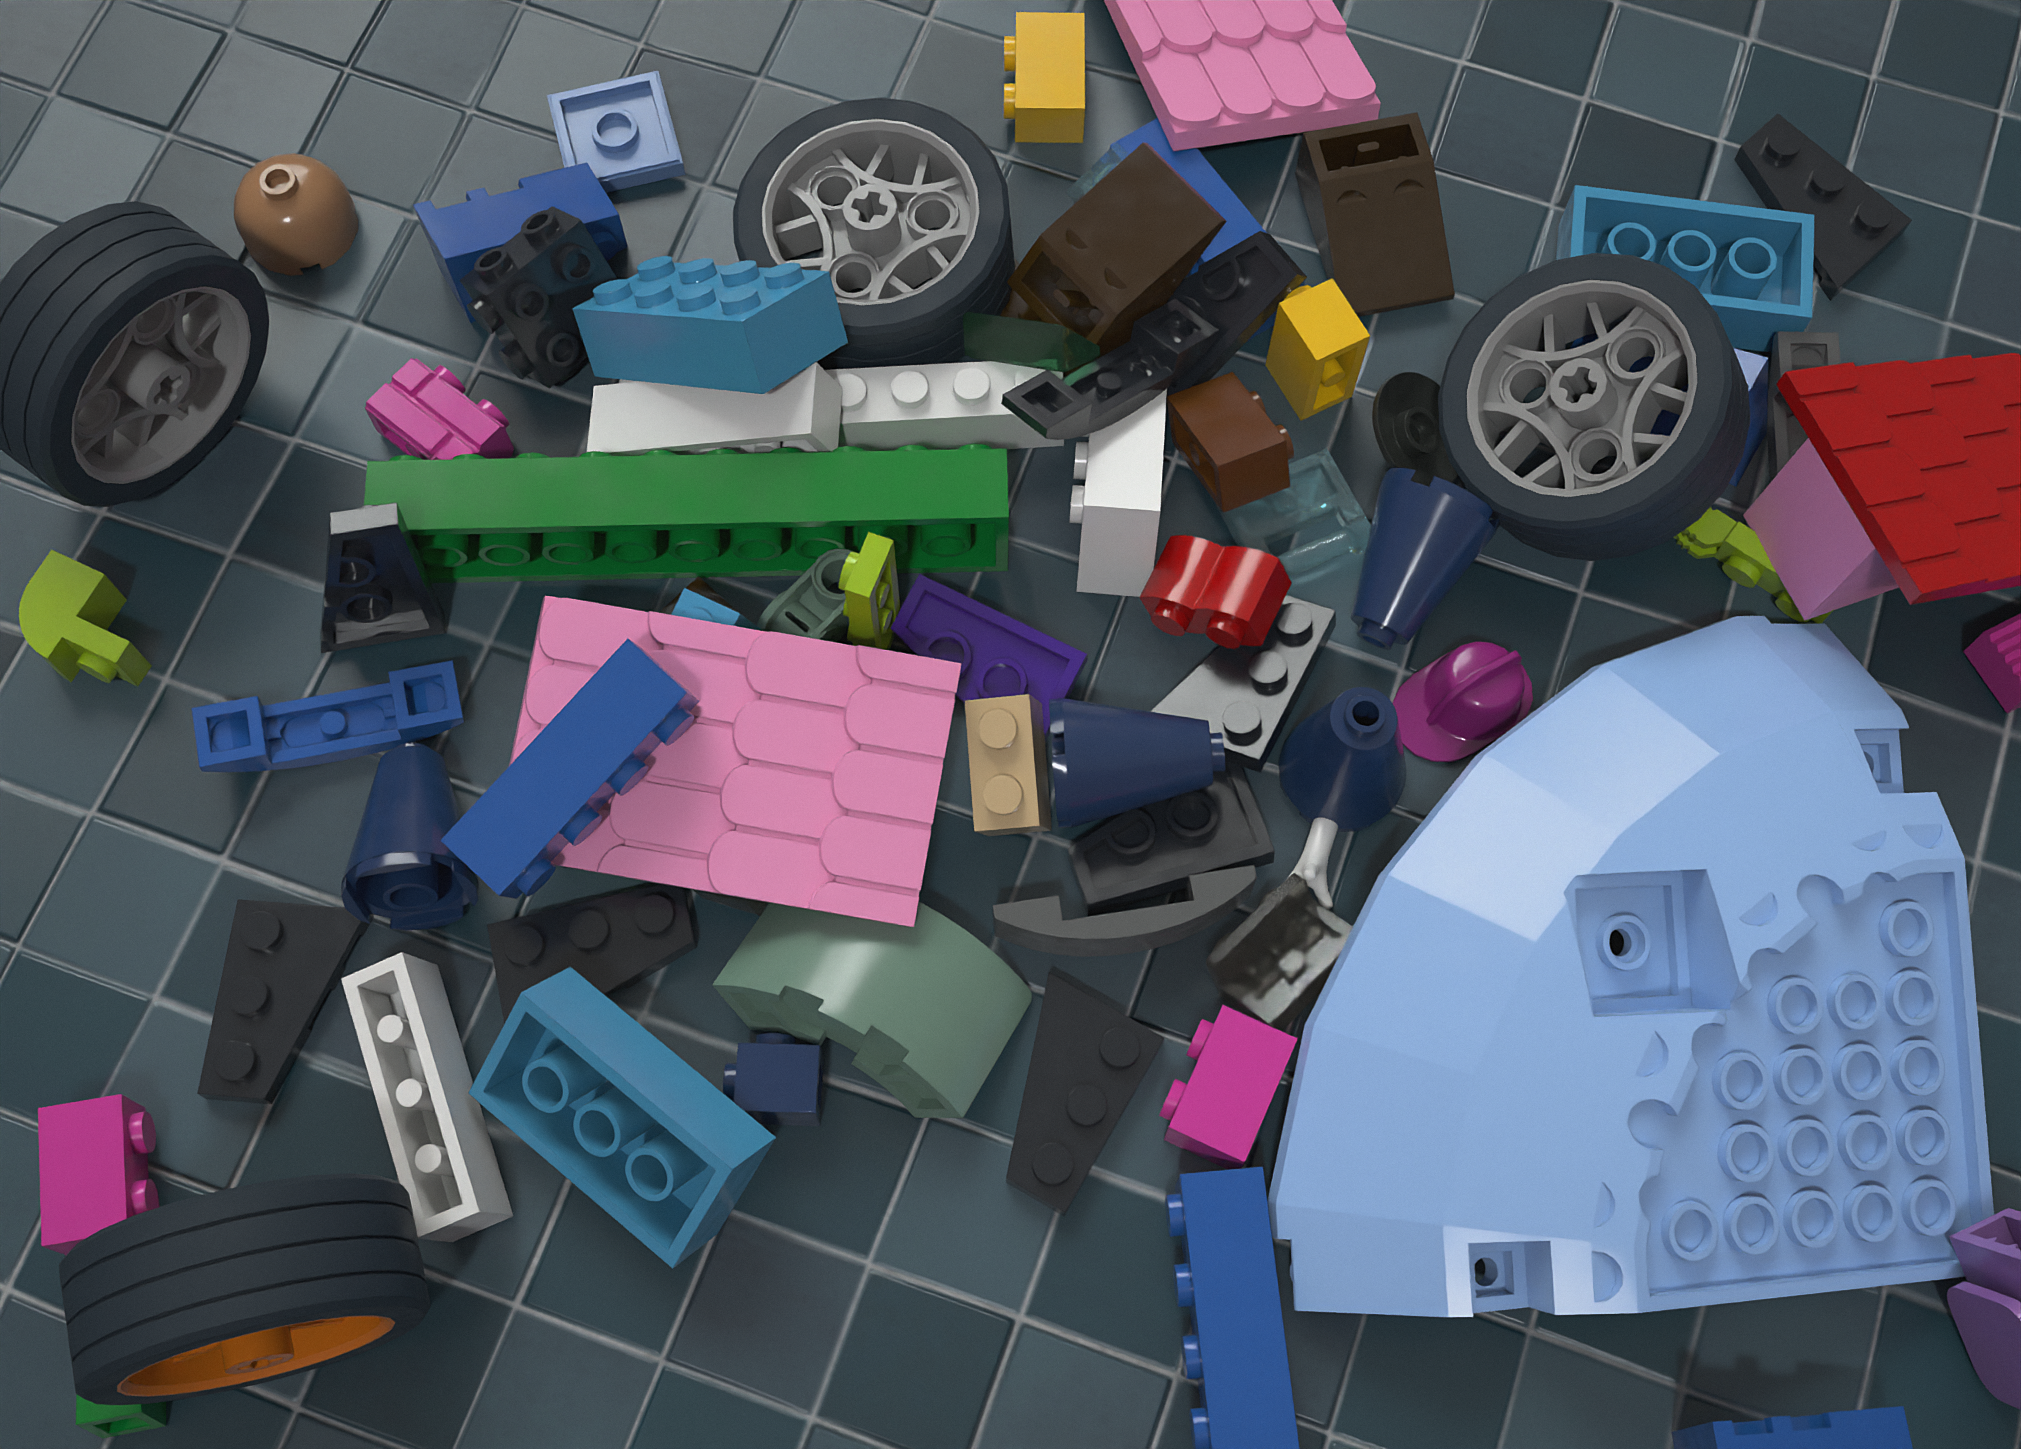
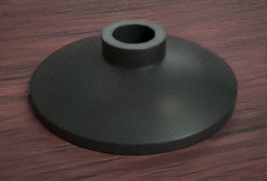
(1408, 427)

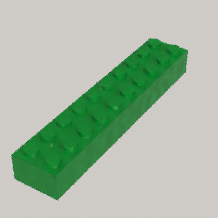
(696, 512)

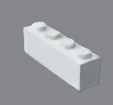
(934, 406)
(694, 420)
(424, 1098)

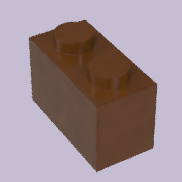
(1230, 441)

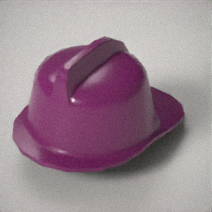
(1462, 702)

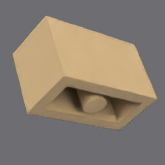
(1008, 765)

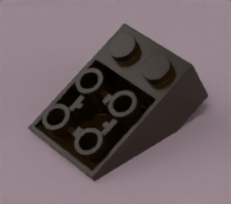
(1377, 213)
(1117, 250)

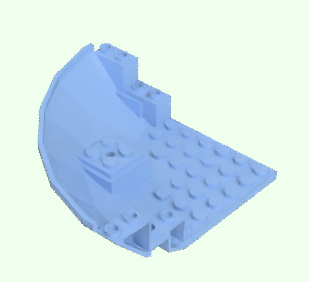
(1724, 1108)

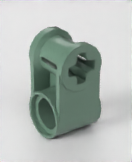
(808, 606)

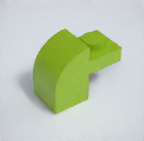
(67, 622)

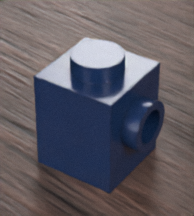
(777, 1080)

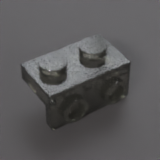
(1278, 955)

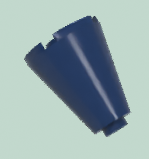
(1416, 554)
(1125, 758)
(1345, 761)
(397, 855)

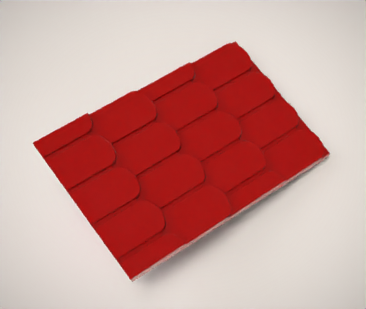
(1899, 482)

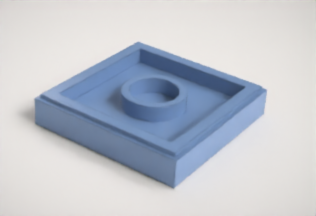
(619, 131)

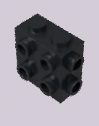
(530, 291)

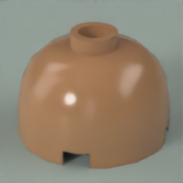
(294, 214)

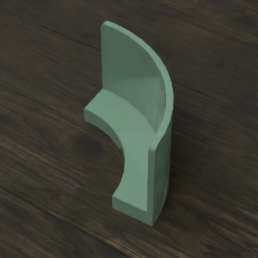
(913, 1002)

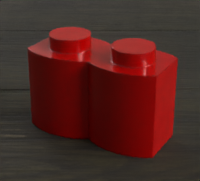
(1215, 591)

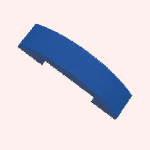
(329, 726)

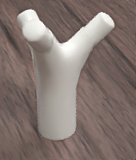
(1315, 857)

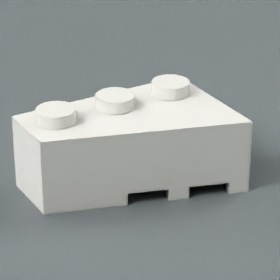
(1120, 501)

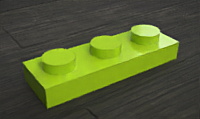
(871, 593)

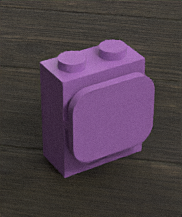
(1990, 1301)

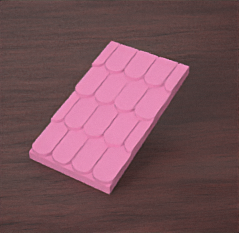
(1244, 67)
(792, 783)

